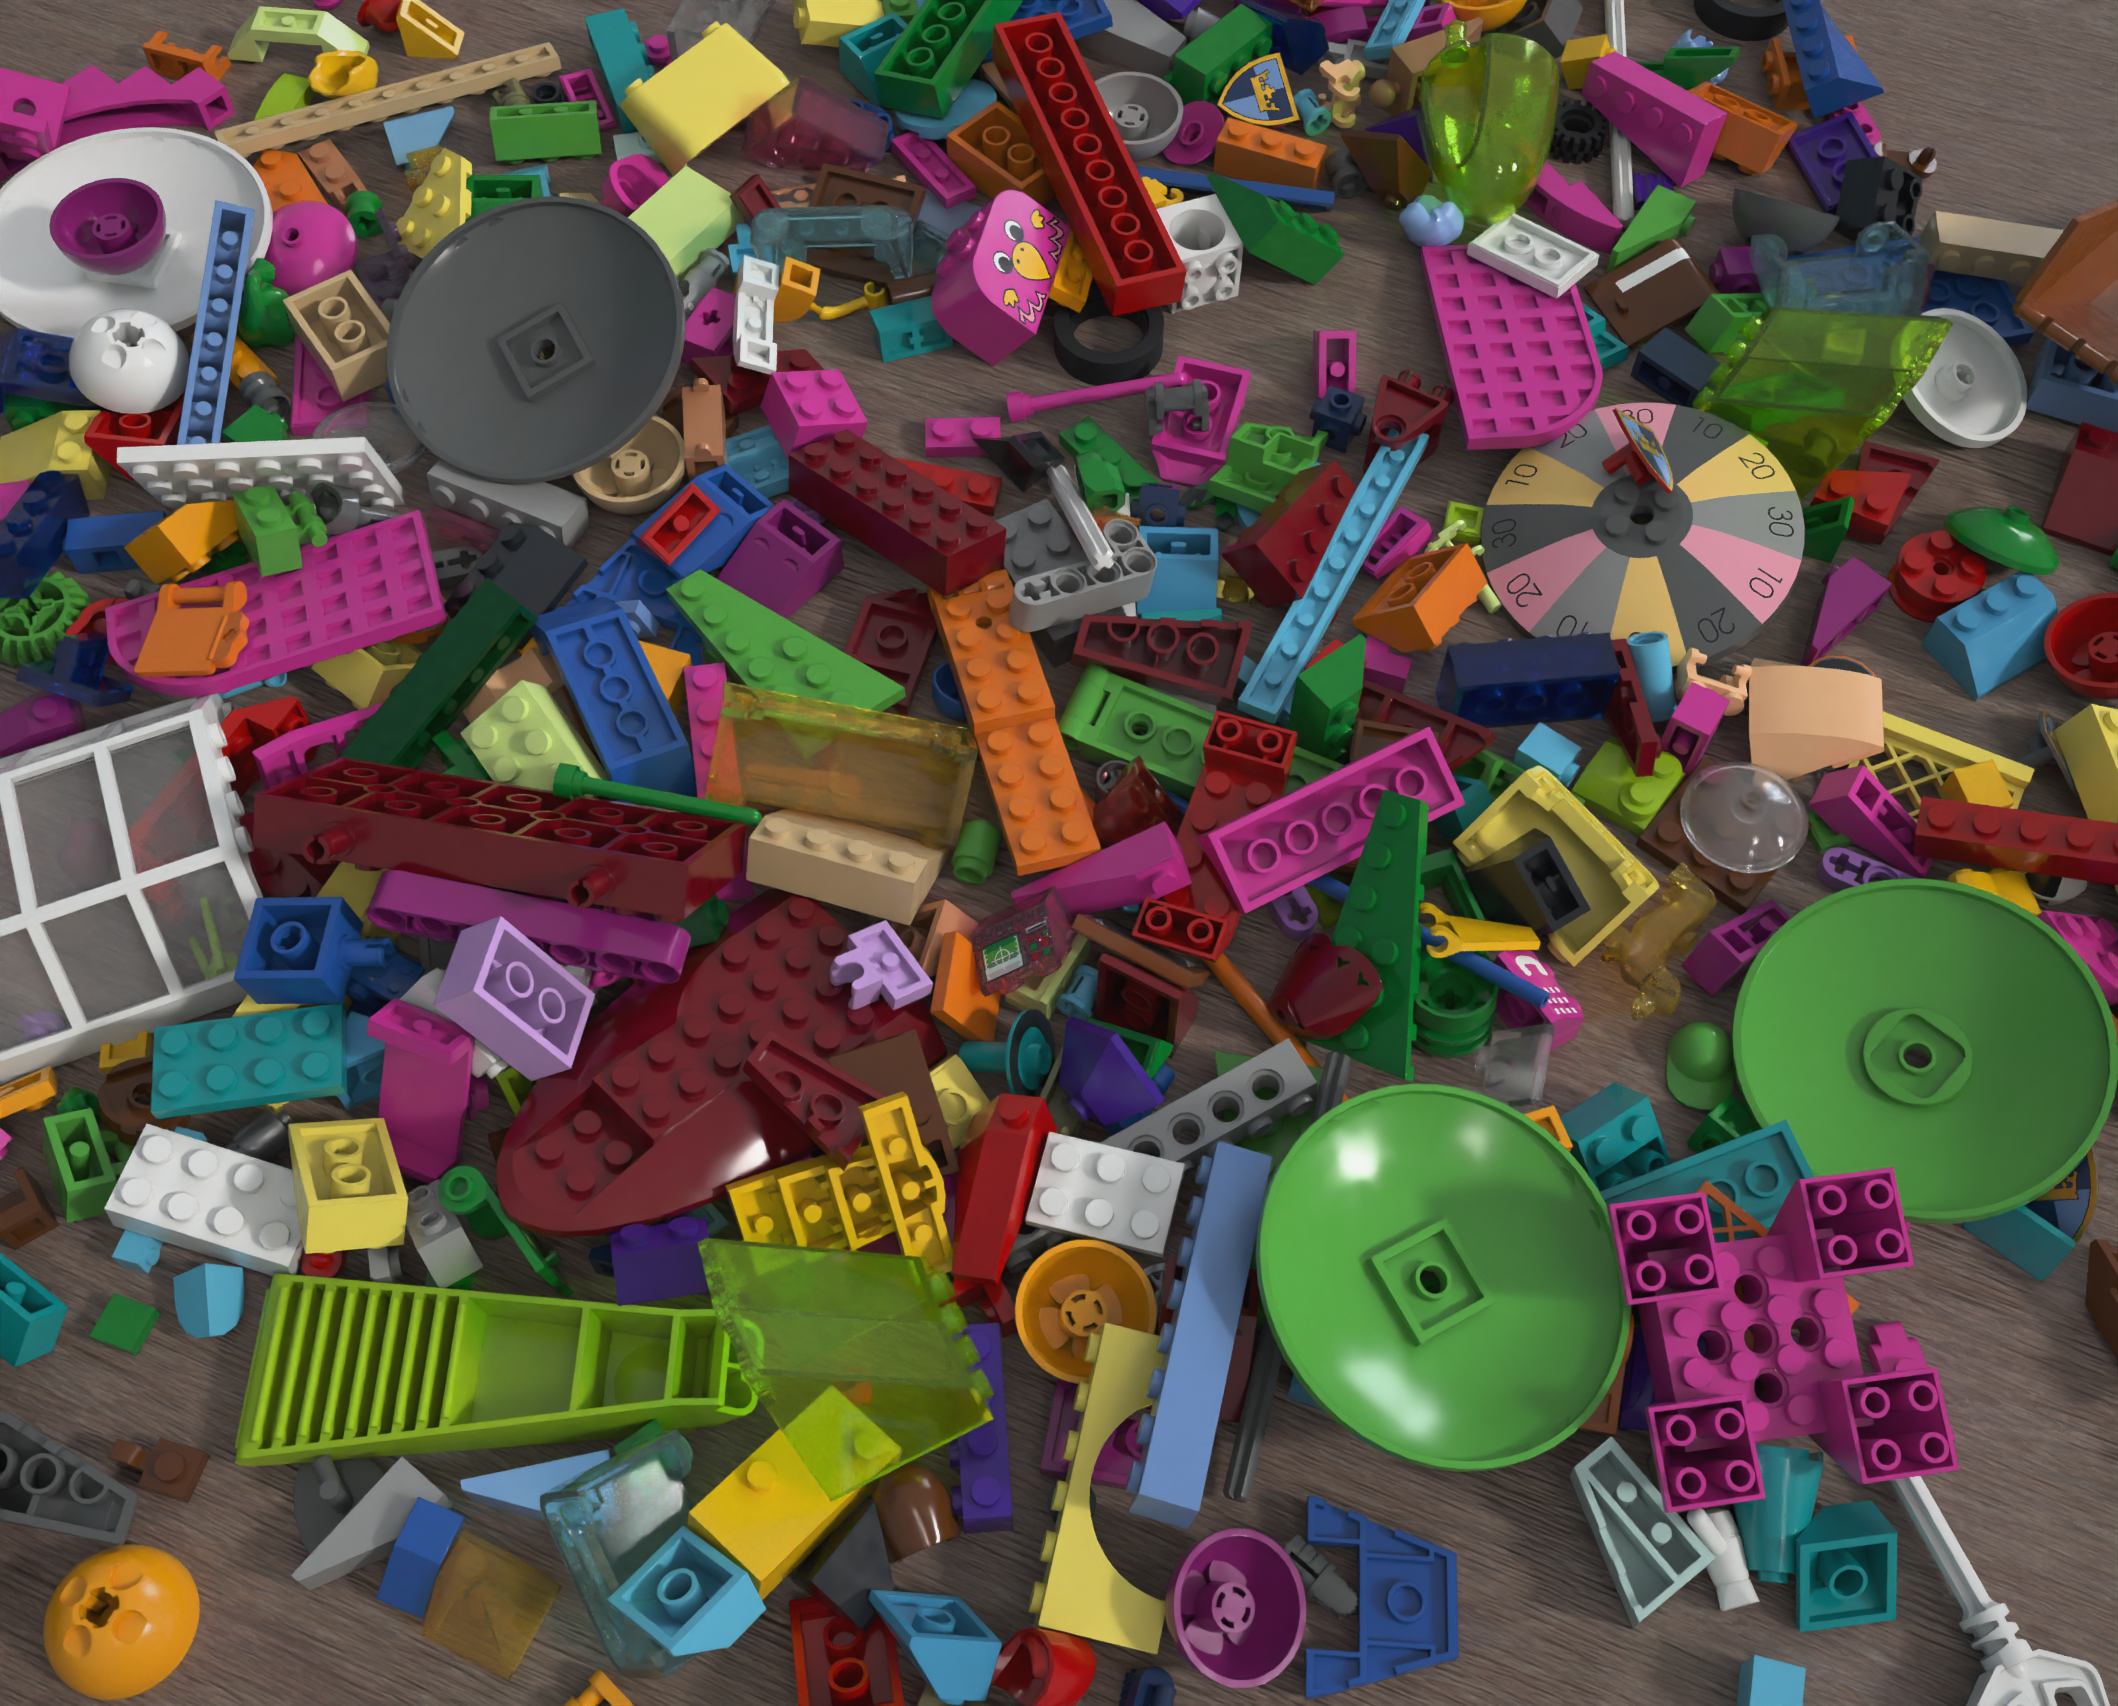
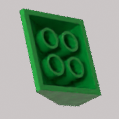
(1278, 232)

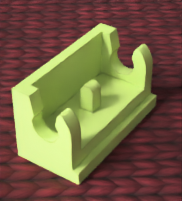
(1043, 992)

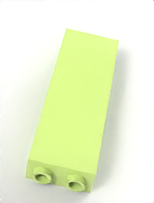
(688, 218)

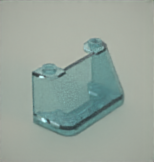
(793, 230)
(1879, 277)
(610, 1526)

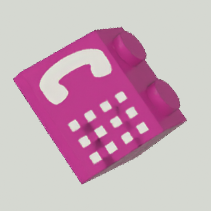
(1561, 1009)

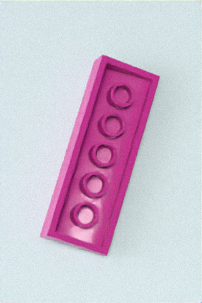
(1325, 820)

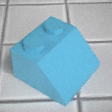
(689, 1597)

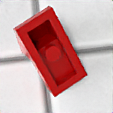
(995, 1306)

